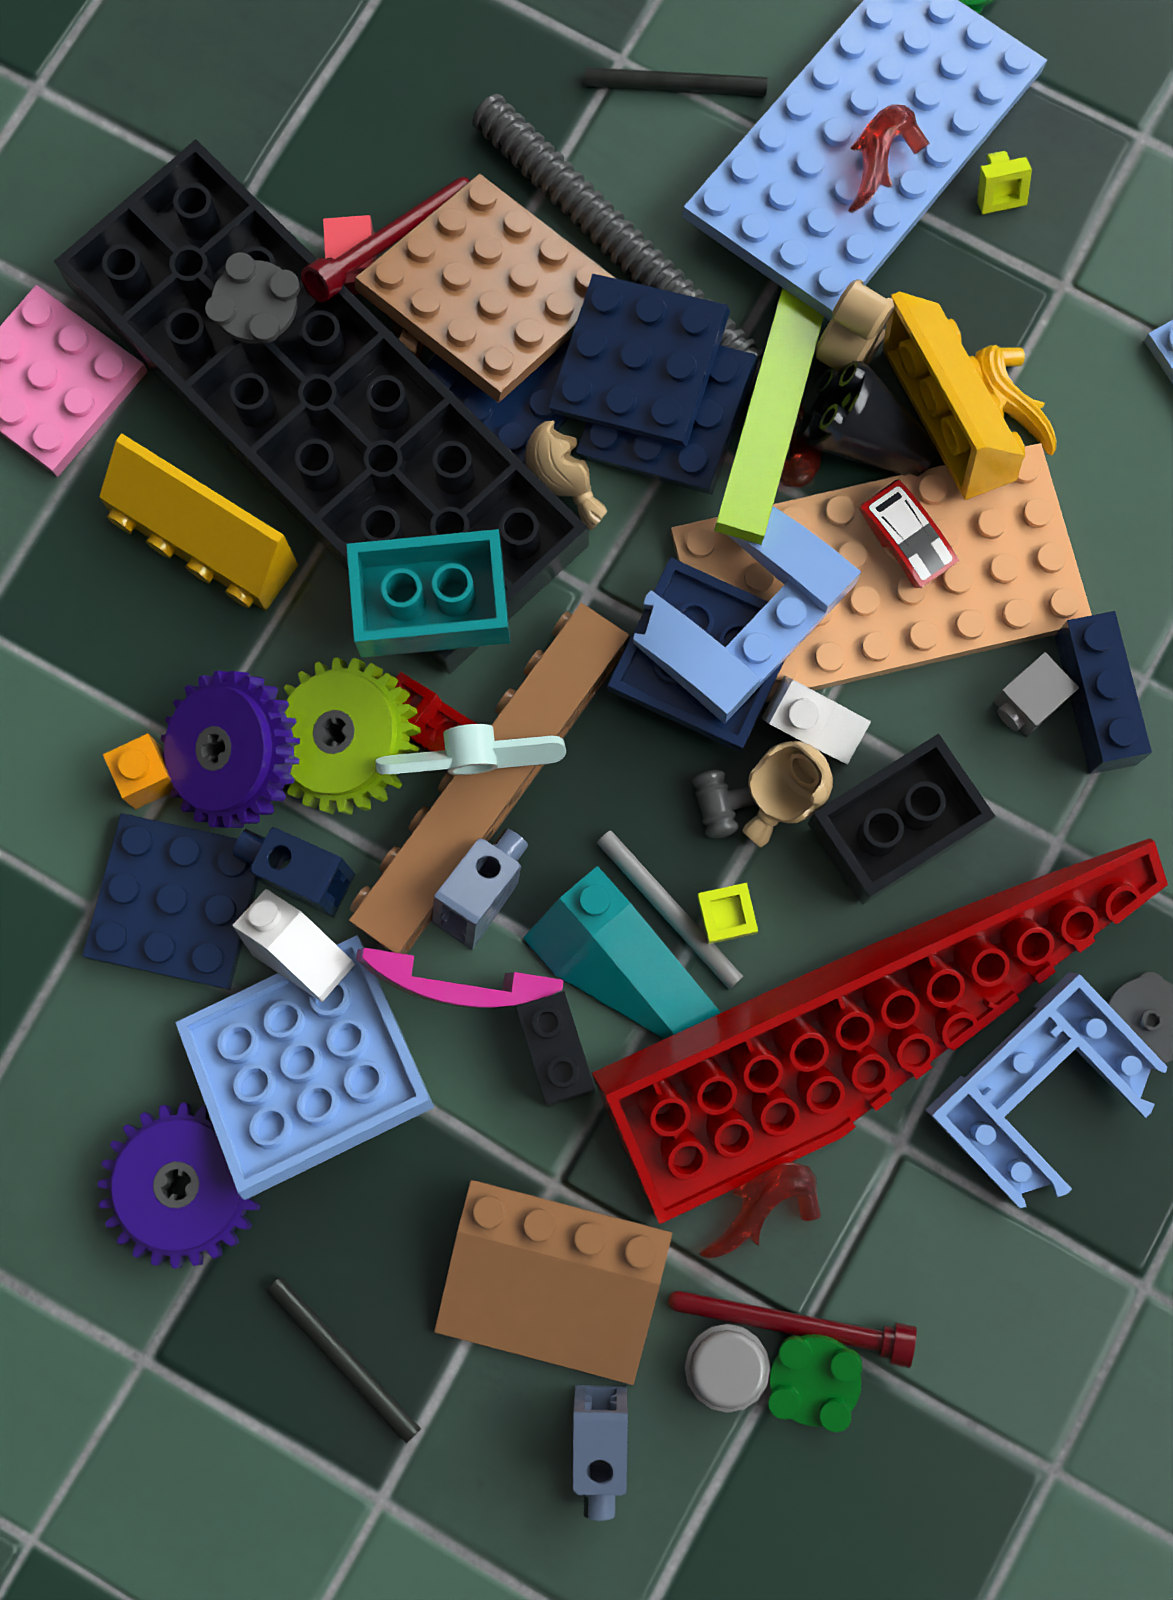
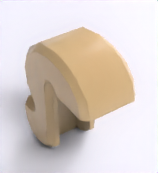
(855, 327)

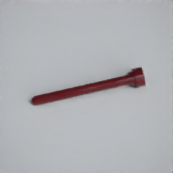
(325, 276)
(893, 1342)

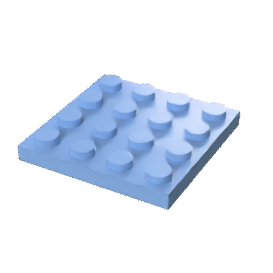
(301, 1075)

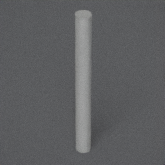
(669, 909)

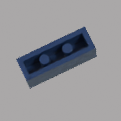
(1106, 699)

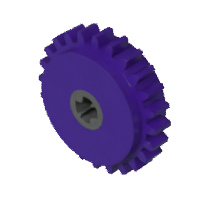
(229, 749)
(144, 1195)

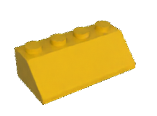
(951, 397)
(196, 525)

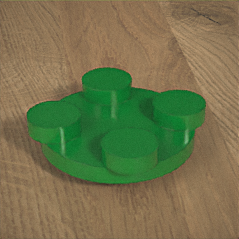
(815, 1382)

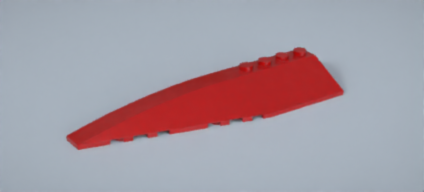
(839, 1040)

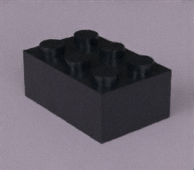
(900, 819)

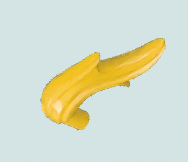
(1015, 403)

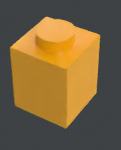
(139, 771)

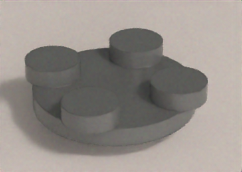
(253, 299)
(1148, 1011)

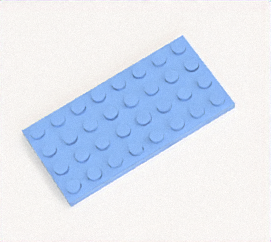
(793, 176)

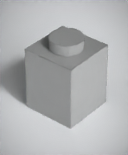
(1034, 695)

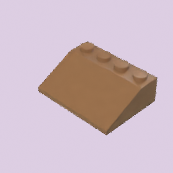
(552, 1282)

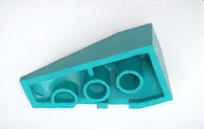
(617, 958)

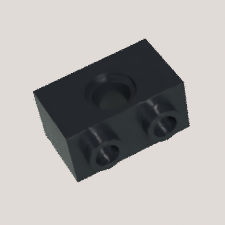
(555, 1049)

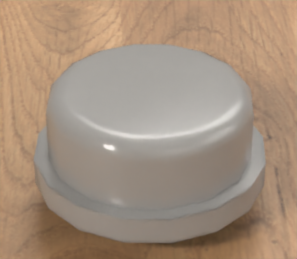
(727, 1368)

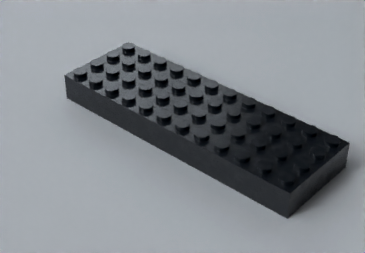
(328, 410)

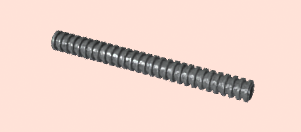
(589, 210)

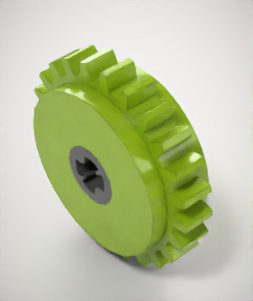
(369, 715)

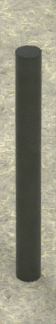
(675, 81)
(344, 1359)

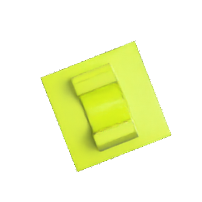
(1003, 183)
(727, 913)

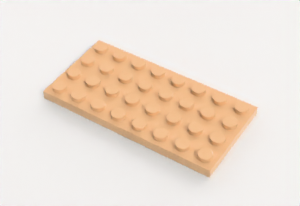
(1007, 589)

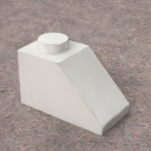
(815, 720)
(292, 945)

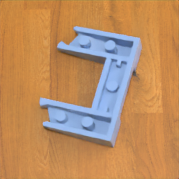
(727, 676)
(1064, 1021)

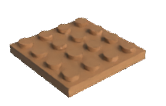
(483, 286)

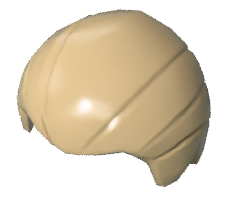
(550, 460)
(787, 787)

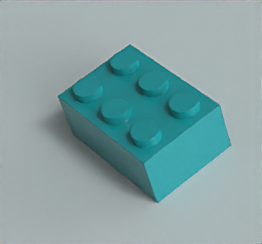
(428, 593)

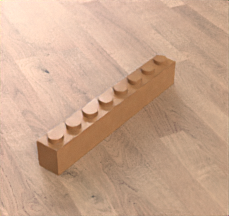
(476, 805)

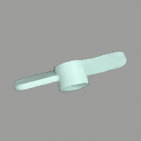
(474, 751)

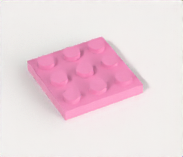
(58, 380)

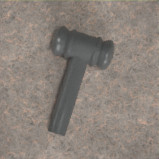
(718, 803)

